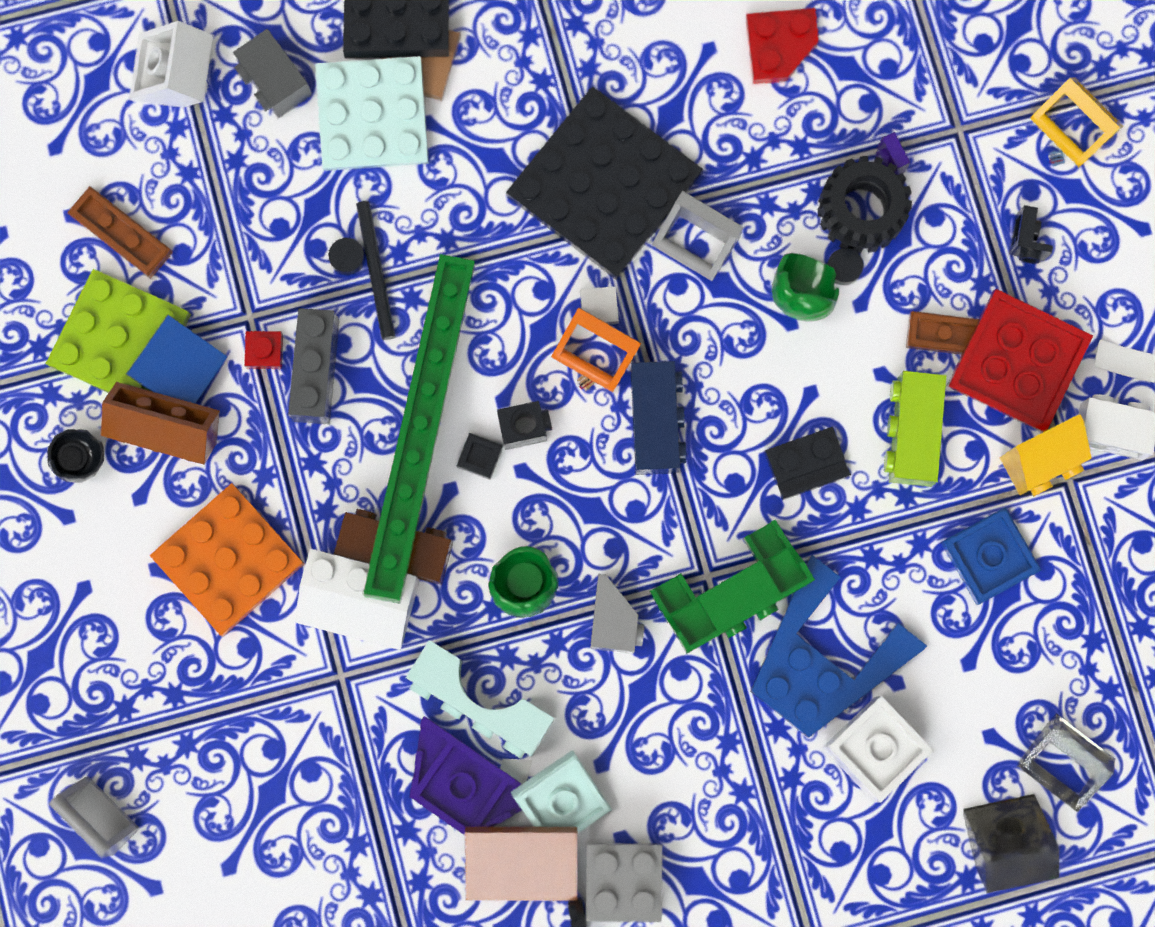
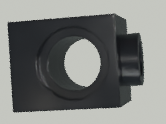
(510, 415)

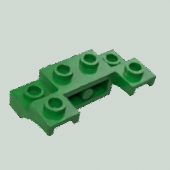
(749, 593)

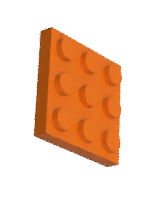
(227, 559)

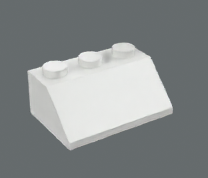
(335, 602)

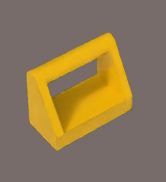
(1090, 107)

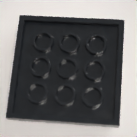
(604, 182)

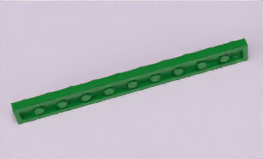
(419, 430)

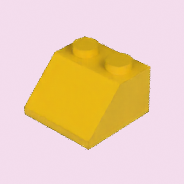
(1048, 456)

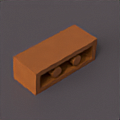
(159, 423)

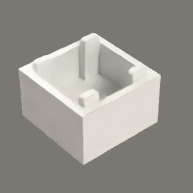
(878, 749)

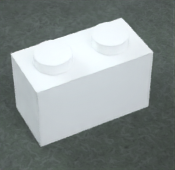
(1119, 427)

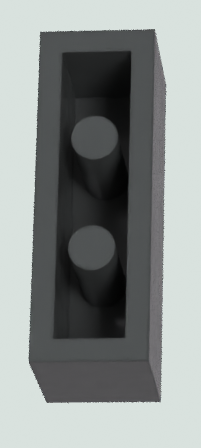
(313, 366)

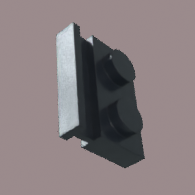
(807, 463)

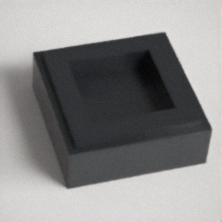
(479, 456)

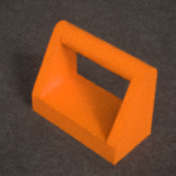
(604, 331)

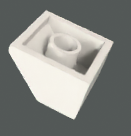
(172, 65)

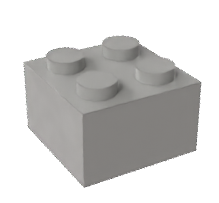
(623, 882)

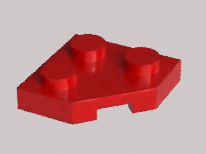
(779, 42)

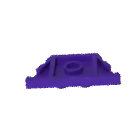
(460, 782)

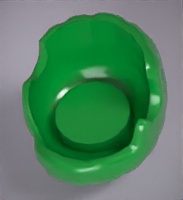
(804, 288)
(523, 582)

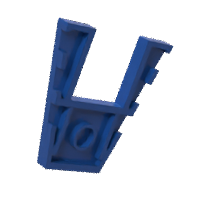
(803, 682)

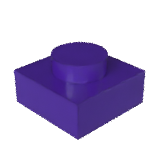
(892, 151)

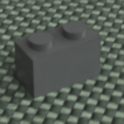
(272, 74)

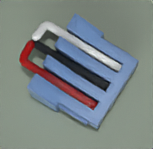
(1056, 158)

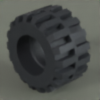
(872, 178)

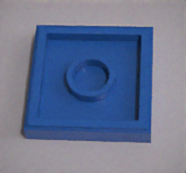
(176, 362)
(991, 556)

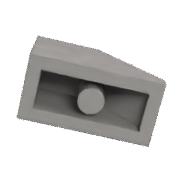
(614, 620)

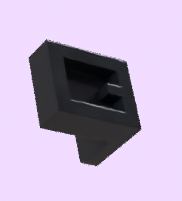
(1025, 231)

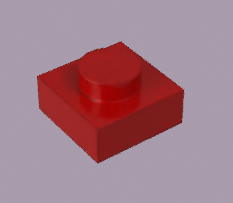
(263, 349)

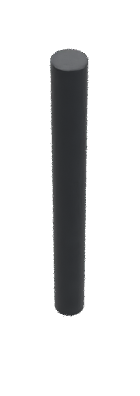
(375, 270)

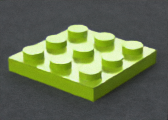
(109, 331)

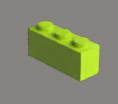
(915, 428)

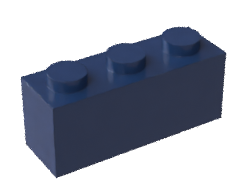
(657, 418)

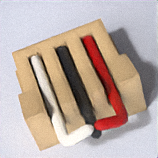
(584, 382)

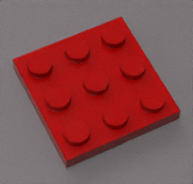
(1019, 360)

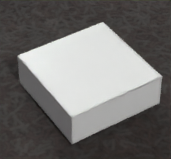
(601, 303)

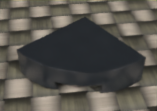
(576, 913)

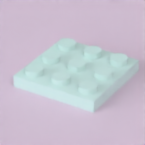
(371, 113)

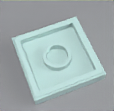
(562, 796)

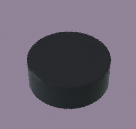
(346, 256)
(847, 265)

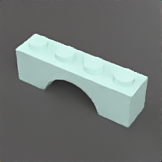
(440, 674)

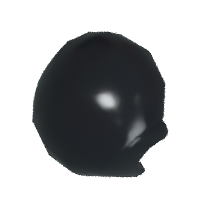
(75, 455)

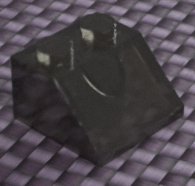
(1011, 843)

